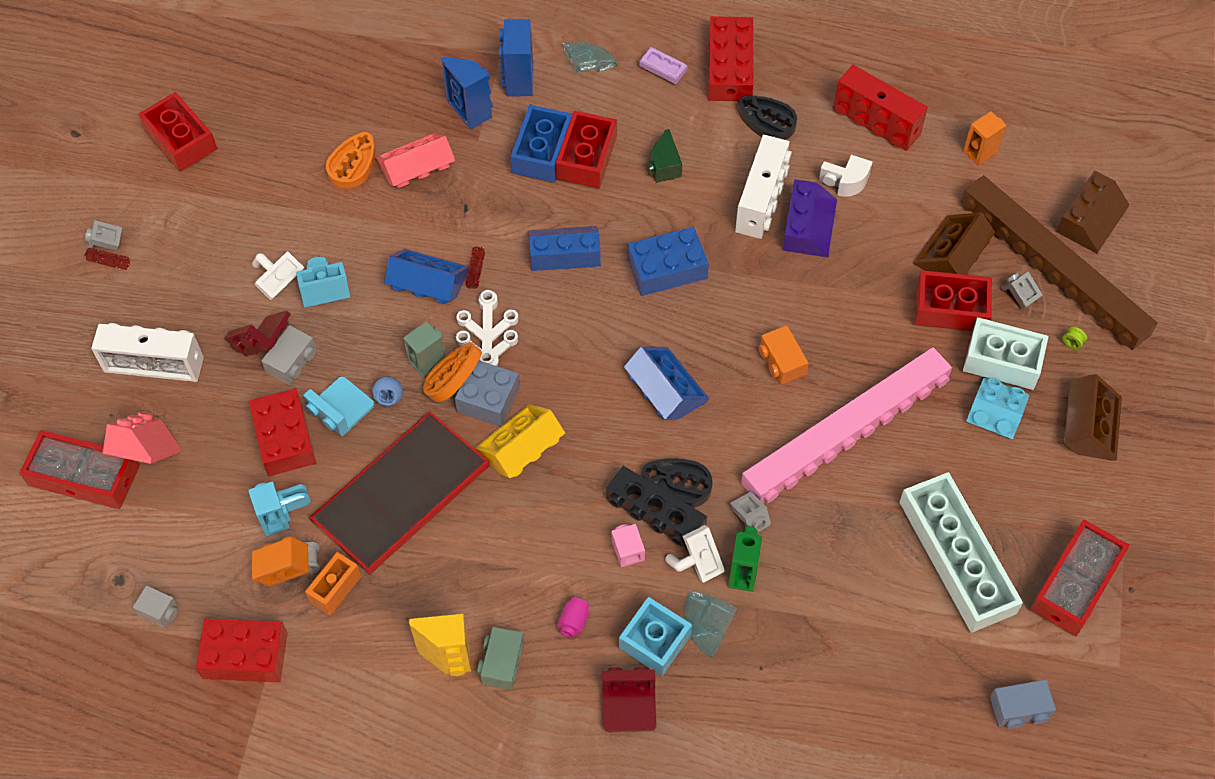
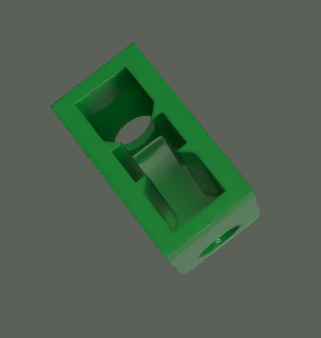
(745, 554)

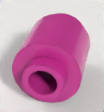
(573, 617)

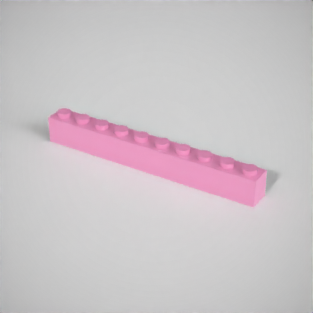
(846, 426)

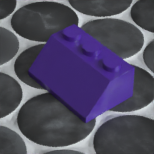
(810, 219)

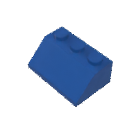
(467, 90)
(565, 248)
(425, 275)
(665, 382)

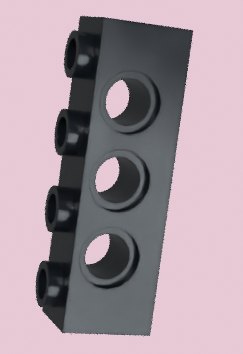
(628, 482)

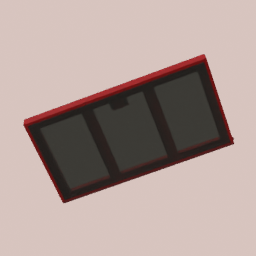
(399, 492)

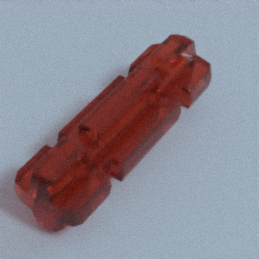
(107, 258)
(475, 267)

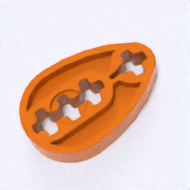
(348, 151)
(451, 372)

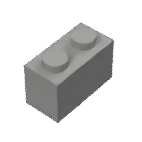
(289, 355)

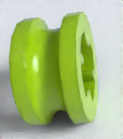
(1074, 338)

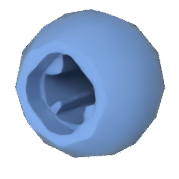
(387, 391)

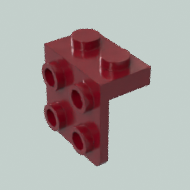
(251, 340)
(629, 699)

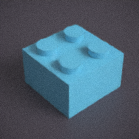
(655, 636)

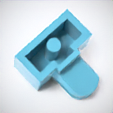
(322, 282)
(273, 505)

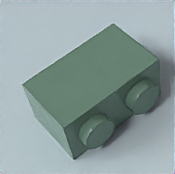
(424, 348)
(502, 658)

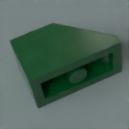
(665, 159)

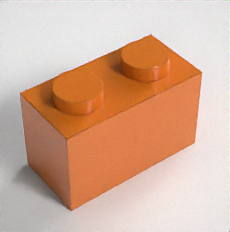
(984, 138)
(783, 355)
(280, 561)
(333, 584)

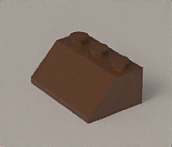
(1094, 212)
(956, 244)
(1093, 418)

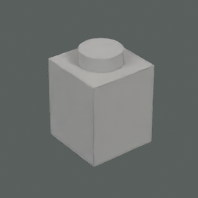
(156, 607)

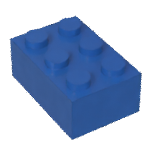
(516, 57)
(539, 143)
(668, 261)

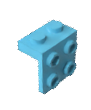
(339, 405)
(998, 407)

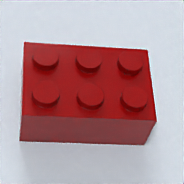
(177, 131)
(586, 149)
(952, 300)
(282, 432)
(242, 650)

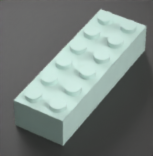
(960, 552)

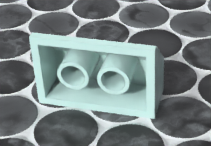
(1005, 353)

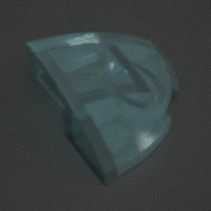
(587, 56)
(709, 621)

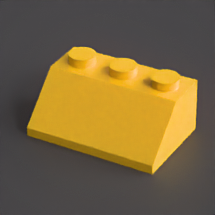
(521, 440)
(443, 642)

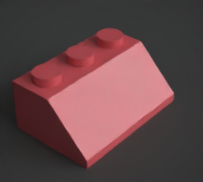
(416, 159)
(140, 439)

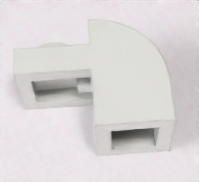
(849, 179)

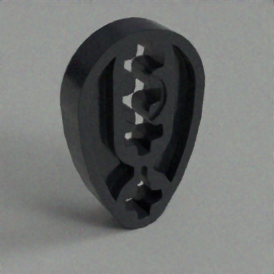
(765, 106)
(686, 470)

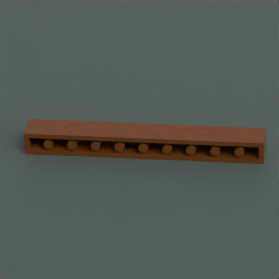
(1059, 263)

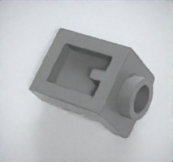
(103, 235)
(1023, 288)
(751, 511)

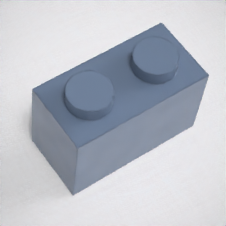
(1023, 704)

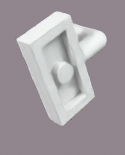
(277, 274)
(702, 555)

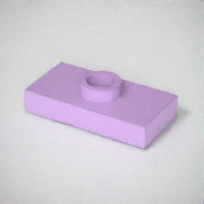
(663, 65)

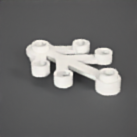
(487, 334)

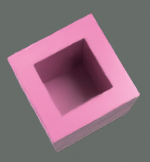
(627, 545)

